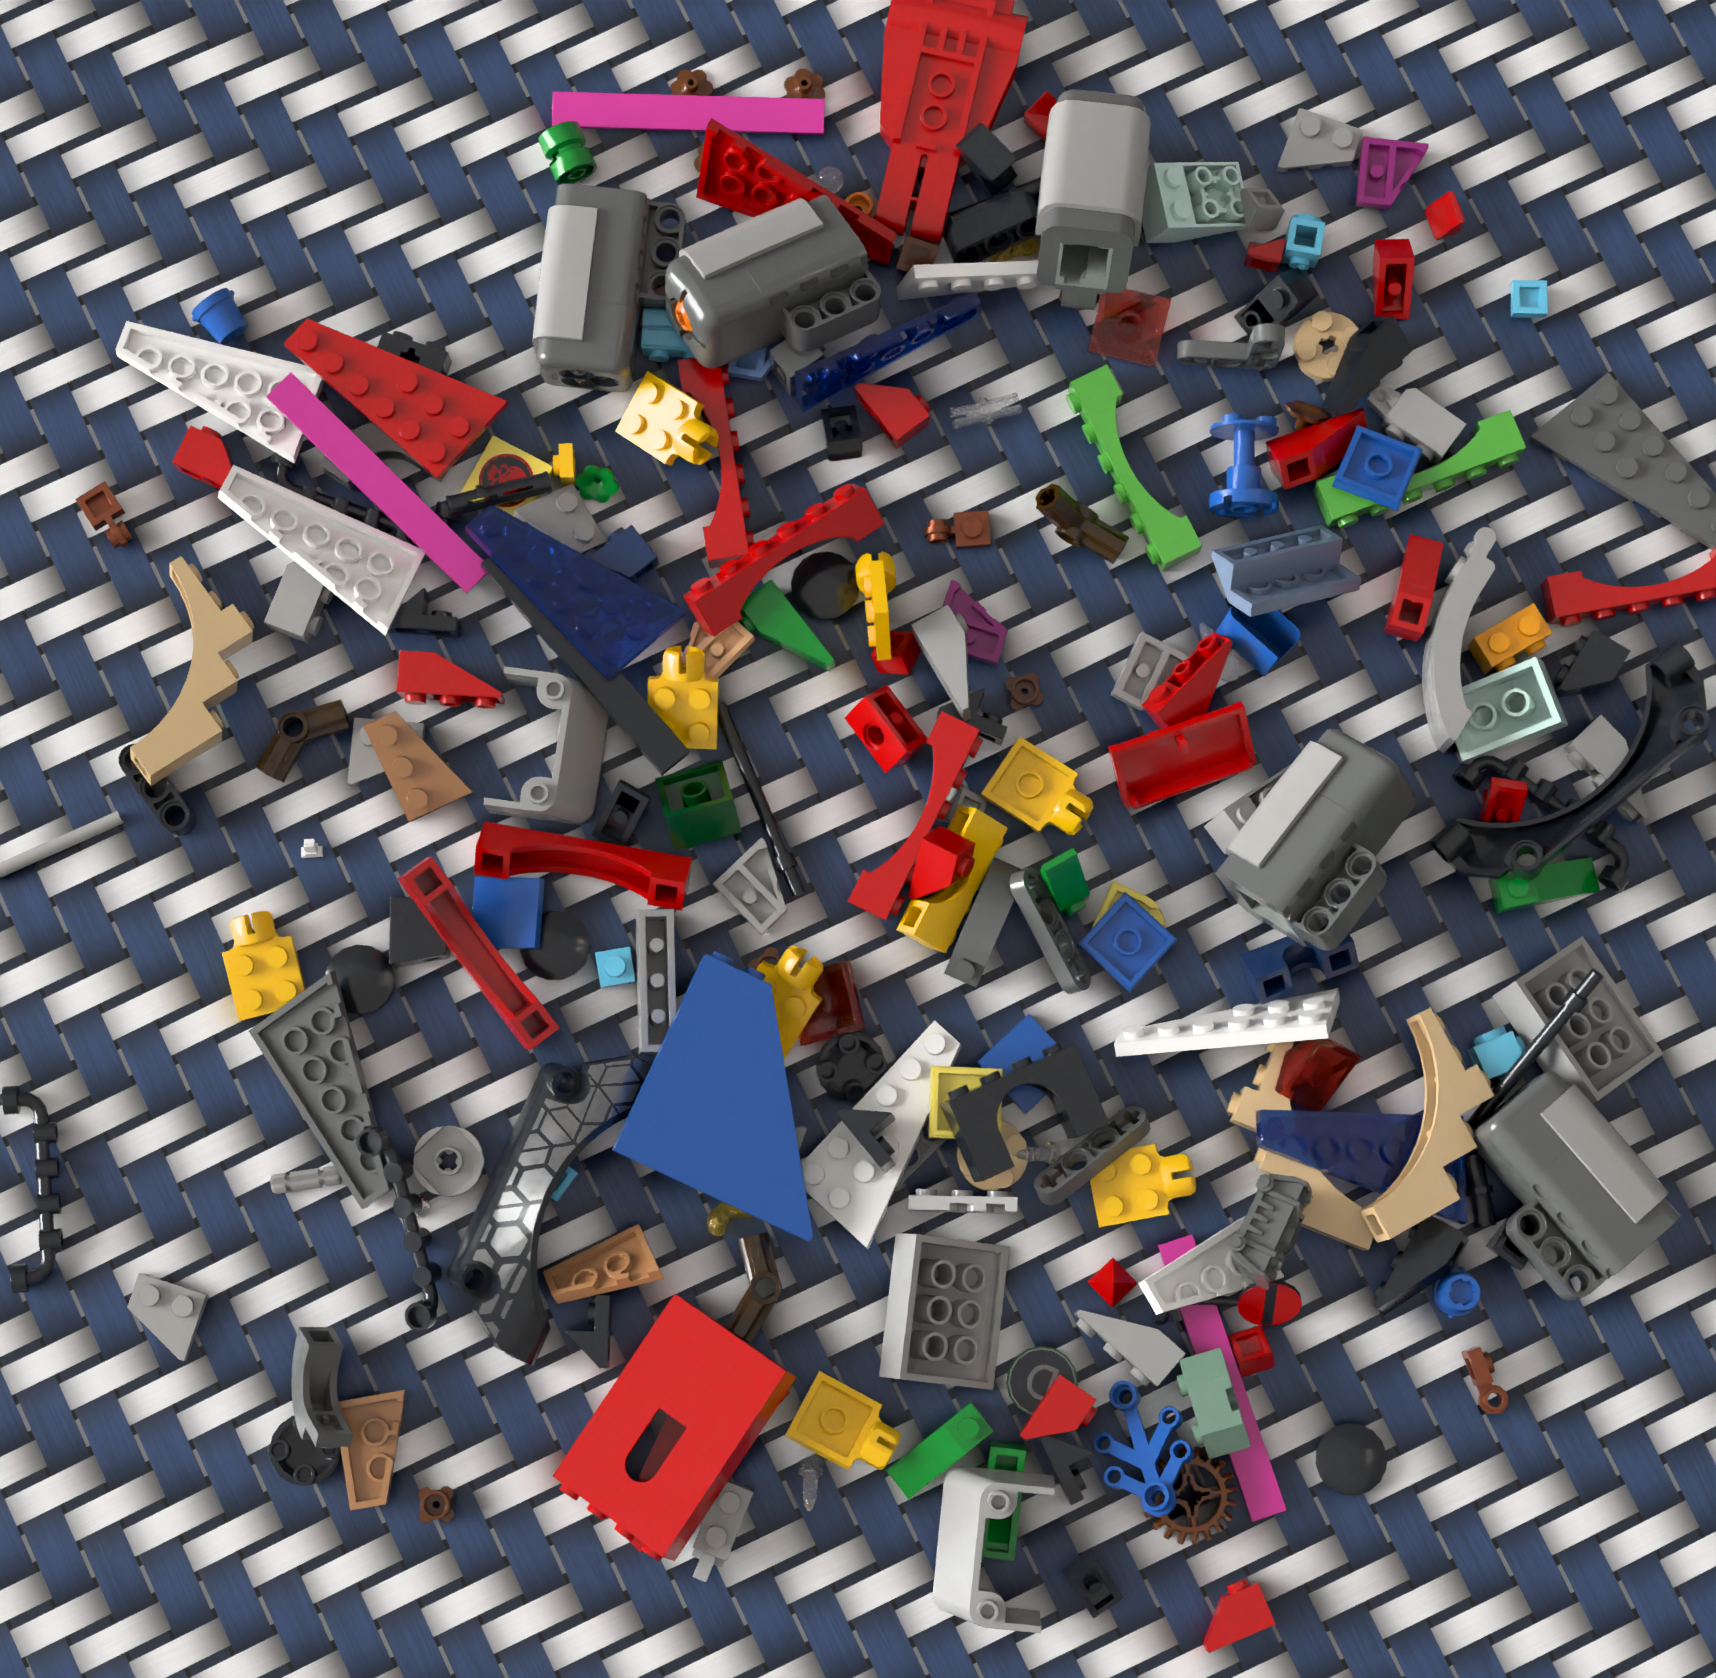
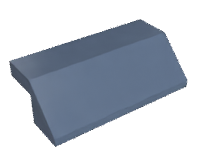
(1284, 570)

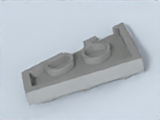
(963, 1202)

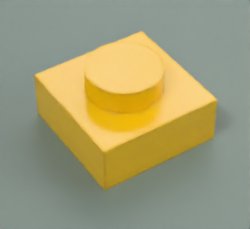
(565, 464)

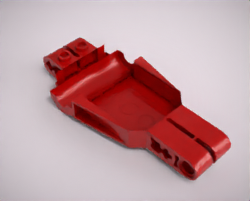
(940, 79)

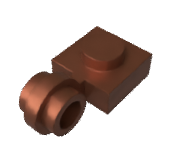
(102, 509)
(969, 529)
(1480, 1369)

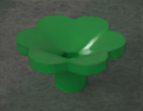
(597, 483)

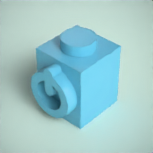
(1303, 241)
(1496, 1051)

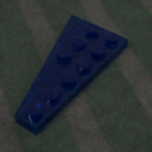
(876, 351)
(588, 602)
(1353, 1147)

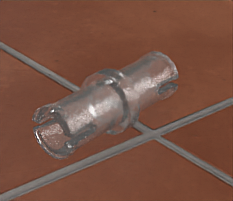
(985, 411)

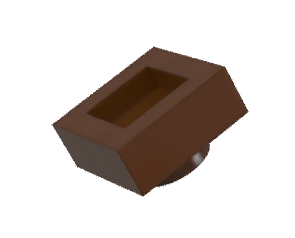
(916, 252)

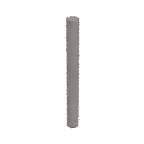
(60, 843)

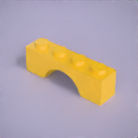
(937, 918)

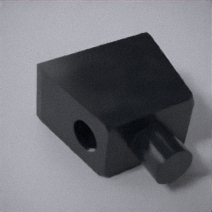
(412, 936)

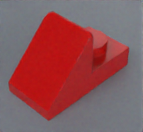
(1503, 801)

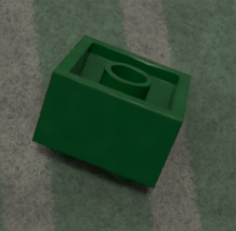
(698, 805)

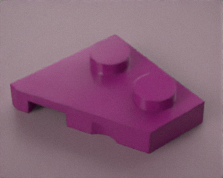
(1385, 170)
(985, 634)

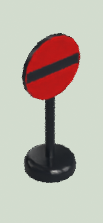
(1257, 1304)

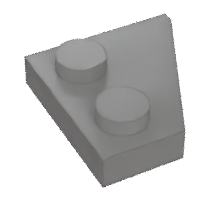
(168, 1312)

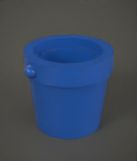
(220, 316)
(1456, 1293)

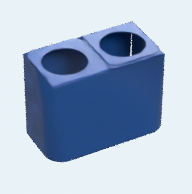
(1277, 634)

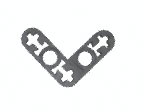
(1259, 353)

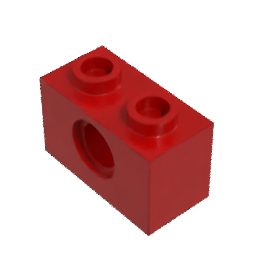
(886, 728)

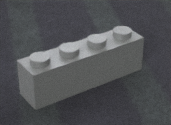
(655, 977)

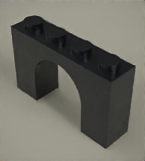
(975, 1111)

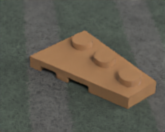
(414, 770)
(606, 1267)
(373, 1447)

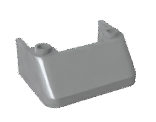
(579, 753)
(967, 1501)

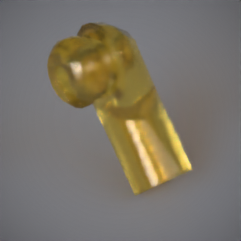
(1022, 249)
(721, 1216)

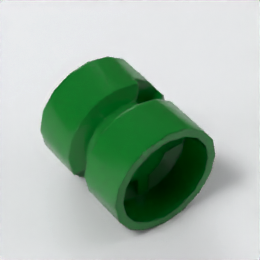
(565, 148)

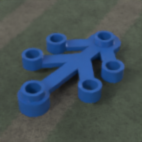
(1145, 1453)

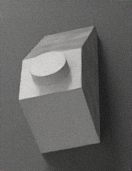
(945, 647)

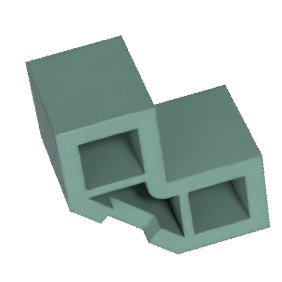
(1214, 1403)

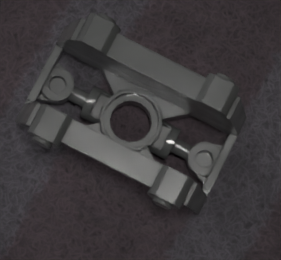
(1270, 1227)

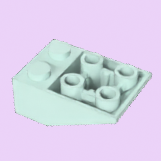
(1192, 201)

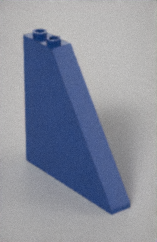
(721, 1102)

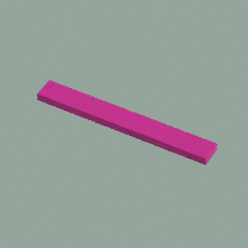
(689, 112)
(377, 482)
(1250, 1464)

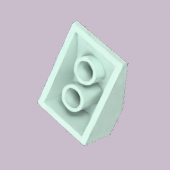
(1509, 709)

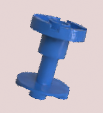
(1243, 481)

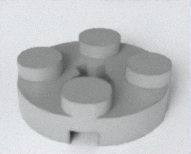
(448, 1181)

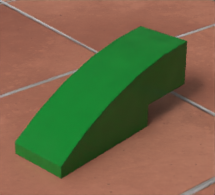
(1001, 1534)

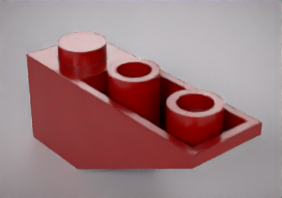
(1312, 450)
(1414, 589)
(432, 677)
(1191, 684)

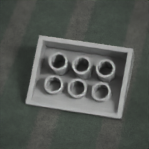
(1595, 1046)
(944, 1311)

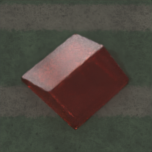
(1130, 326)
(839, 1008)
(1315, 1071)

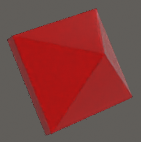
(1112, 1282)

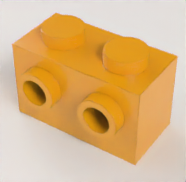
(1509, 639)

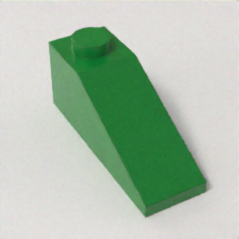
(779, 623)
(1066, 882)
(1554, 883)
(939, 1450)

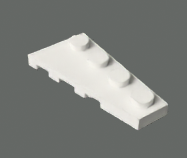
(957, 278)
(1198, 1274)

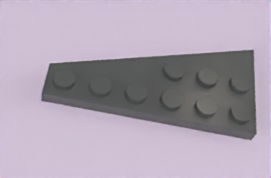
(1630, 455)
(320, 1068)

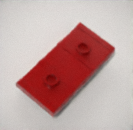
(1183, 756)

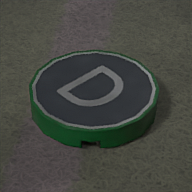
(1034, 1373)

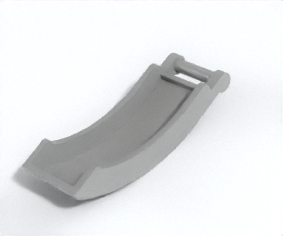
(1441, 673)

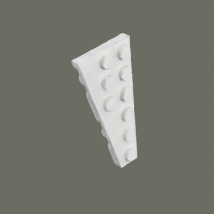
(221, 381)
(345, 555)
(1246, 1024)
(842, 1172)

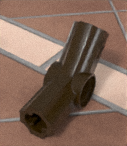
(1080, 524)
(317, 724)
(758, 1264)

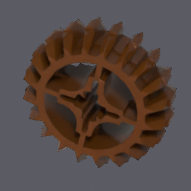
(1219, 1491)

